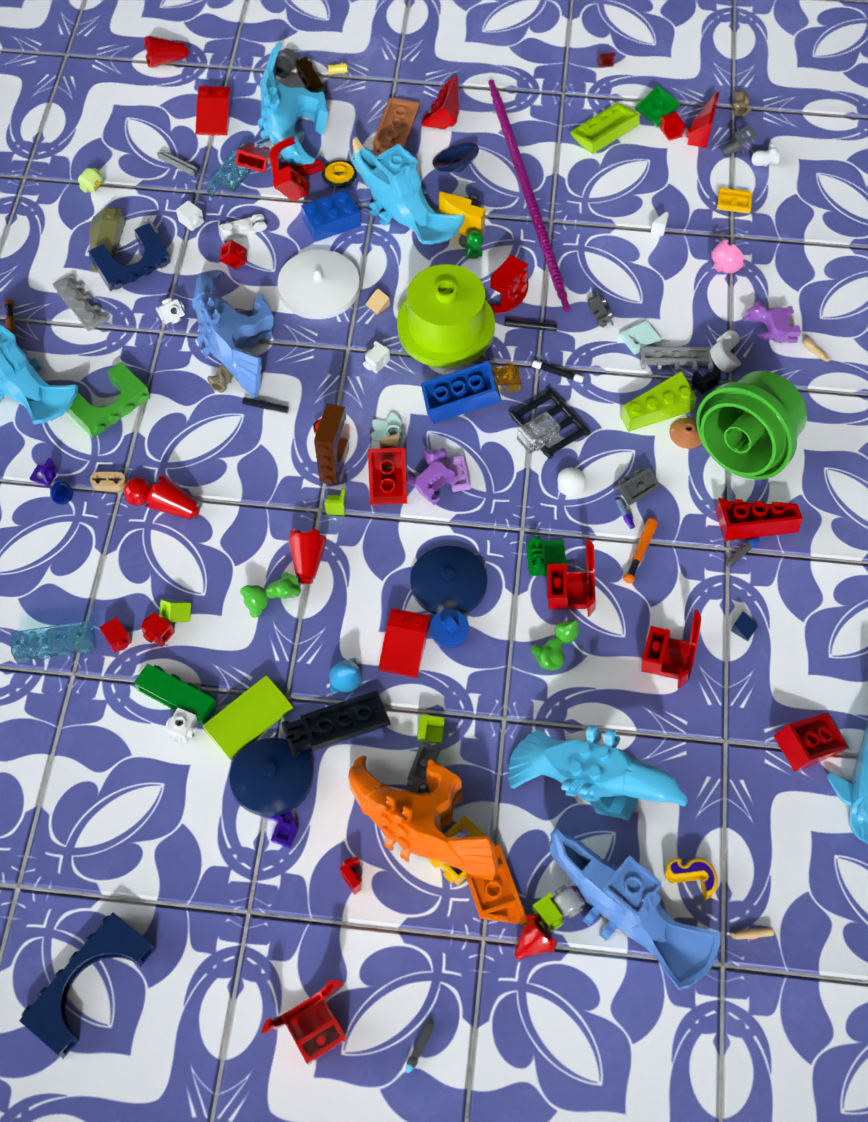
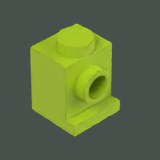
(548, 913)

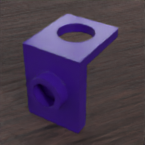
(48, 473)

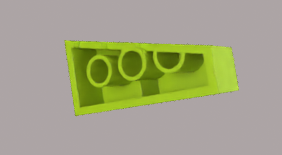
(660, 403)

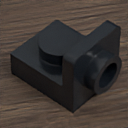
(705, 382)

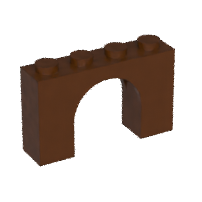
(329, 446)

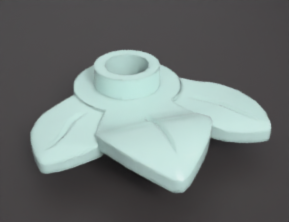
(386, 428)

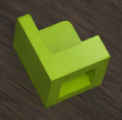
(336, 503)
(175, 610)
(431, 729)

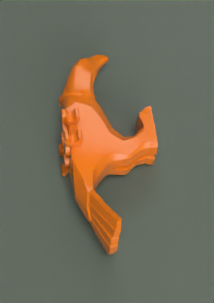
(418, 819)

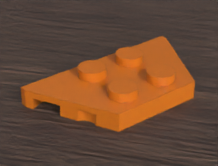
(497, 897)

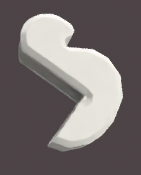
(721, 352)

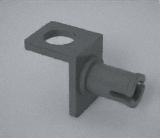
(739, 140)

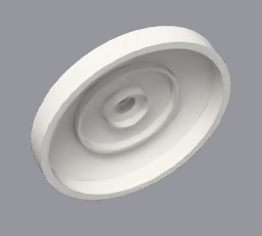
(318, 284)

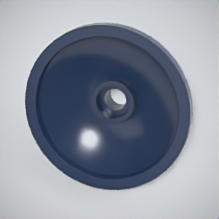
(456, 157)

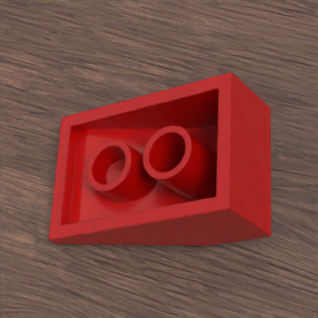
(213, 110)
(387, 476)
(404, 642)
(810, 741)

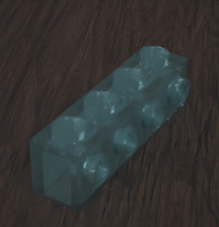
(53, 641)

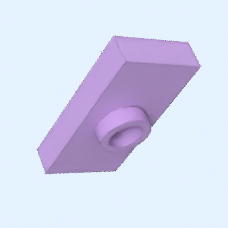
(458, 466)

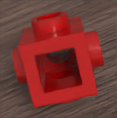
(233, 254)

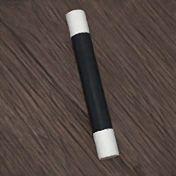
(570, 375)

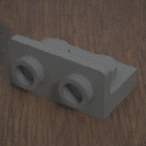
(638, 485)

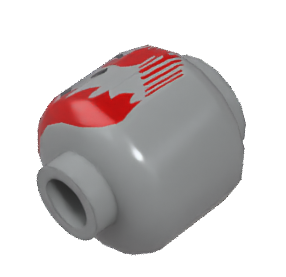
(569, 901)

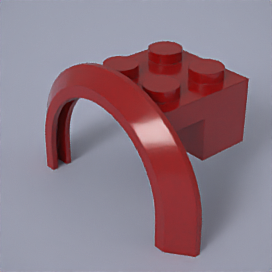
(288, 177)
(511, 282)
(575, 588)
(671, 656)
(311, 1024)

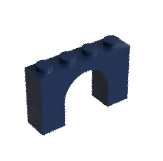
(116, 274)

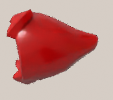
(534, 939)

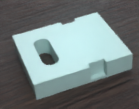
(642, 334)

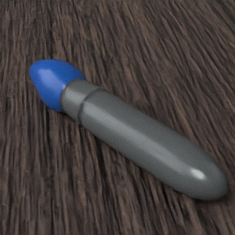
(741, 552)

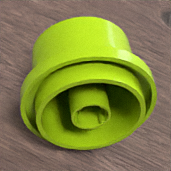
(446, 317)

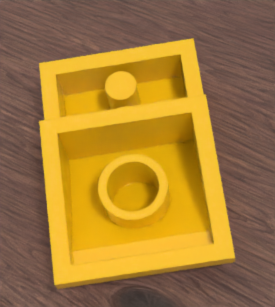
(458, 205)

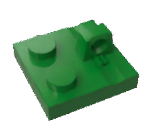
(657, 104)

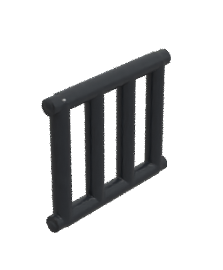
(561, 406)

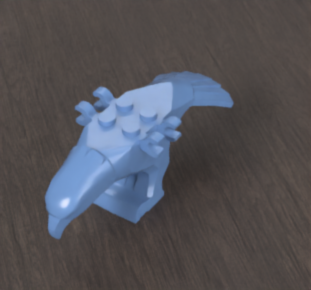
(229, 331)
(630, 902)

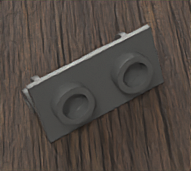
(598, 304)

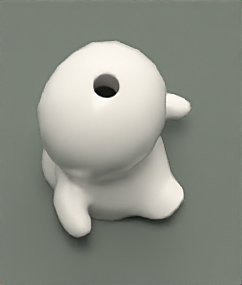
(763, 158)

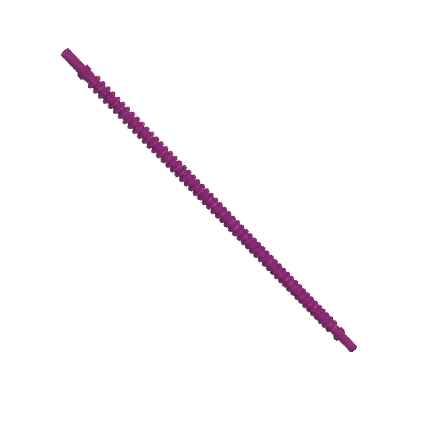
(529, 196)

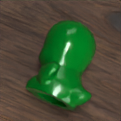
(473, 245)

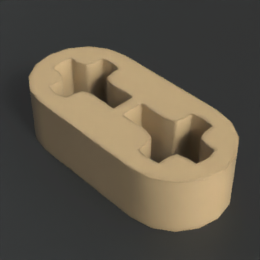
(108, 481)

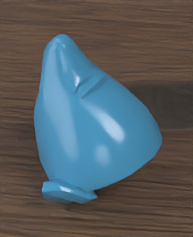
(345, 676)

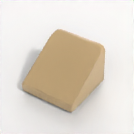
(378, 302)
(390, 442)

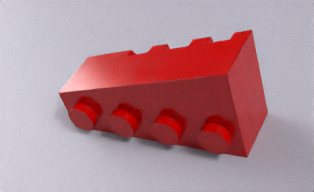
(756, 519)

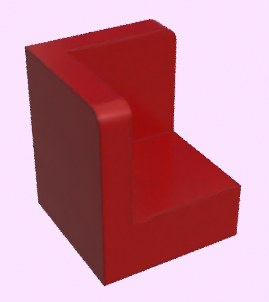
(672, 126)

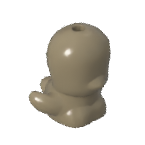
(741, 104)
(220, 380)

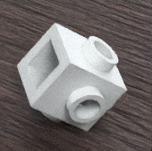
(164, 310)
(182, 726)

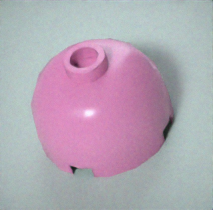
(727, 258)

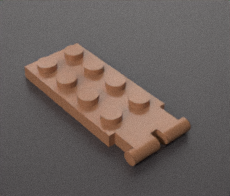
(395, 125)

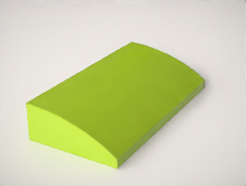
(605, 127)
(247, 717)

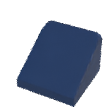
(744, 626)

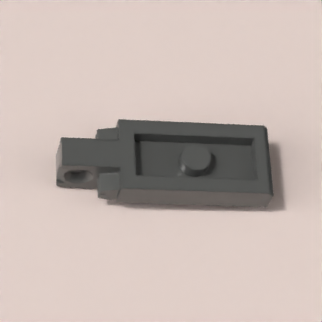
(418, 774)

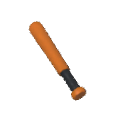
(642, 546)

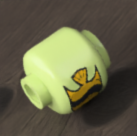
(90, 180)

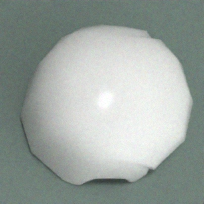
(571, 481)

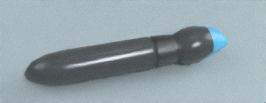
(419, 1047)

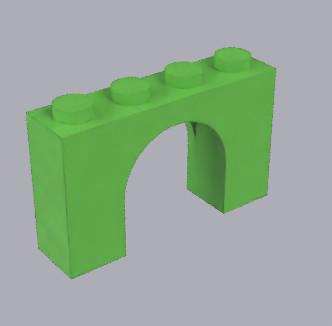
(97, 419)

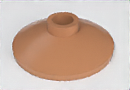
(683, 437)

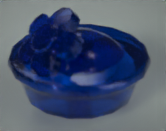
(61, 493)

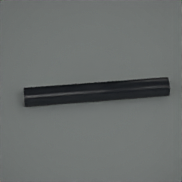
(531, 325)

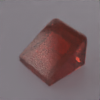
(606, 60)

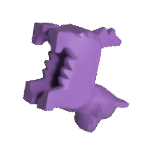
(776, 321)
(434, 476)

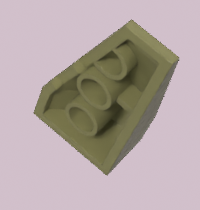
(106, 229)

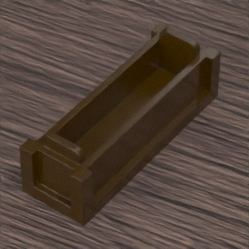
(309, 76)

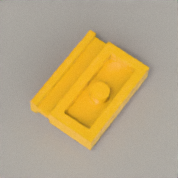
(734, 200)

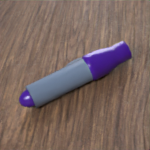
(627, 514)

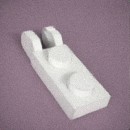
(242, 227)

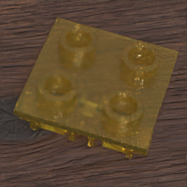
(508, 376)

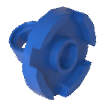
(449, 628)

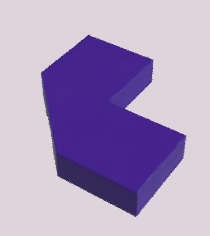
(285, 829)

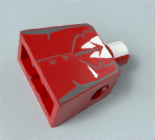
(253, 156)

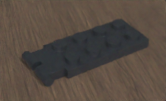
(336, 723)

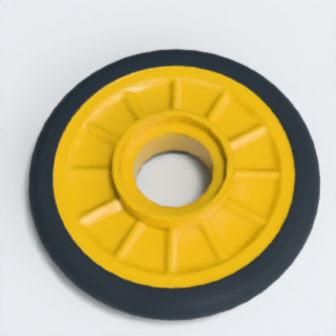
(348, 176)

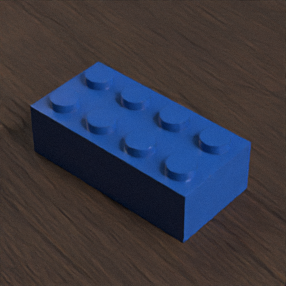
(461, 392)

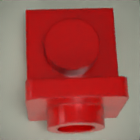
(351, 878)

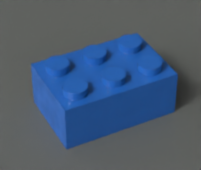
(331, 215)

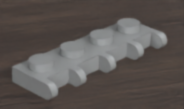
(78, 303)
(676, 356)

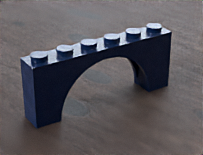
(48, 1013)

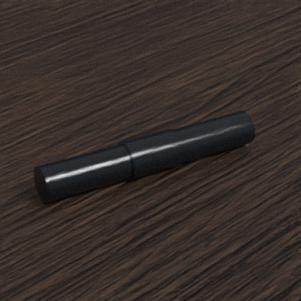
(265, 405)

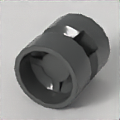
(285, 63)

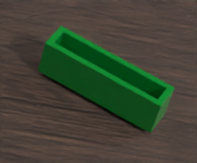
(174, 693)

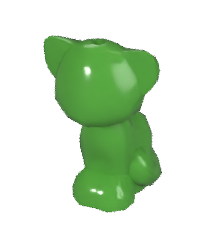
(257, 598)
(551, 654)

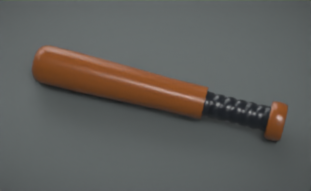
(10, 320)

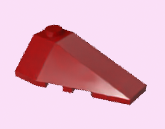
(445, 108)
(701, 126)

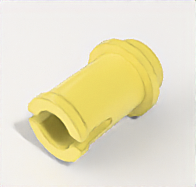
(338, 69)

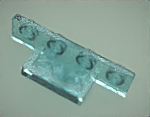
(228, 175)

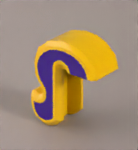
(694, 870)

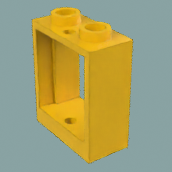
(469, 830)

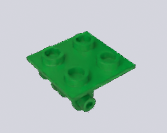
(542, 553)

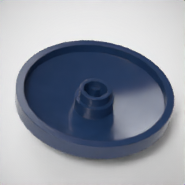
(448, 580)
(269, 778)

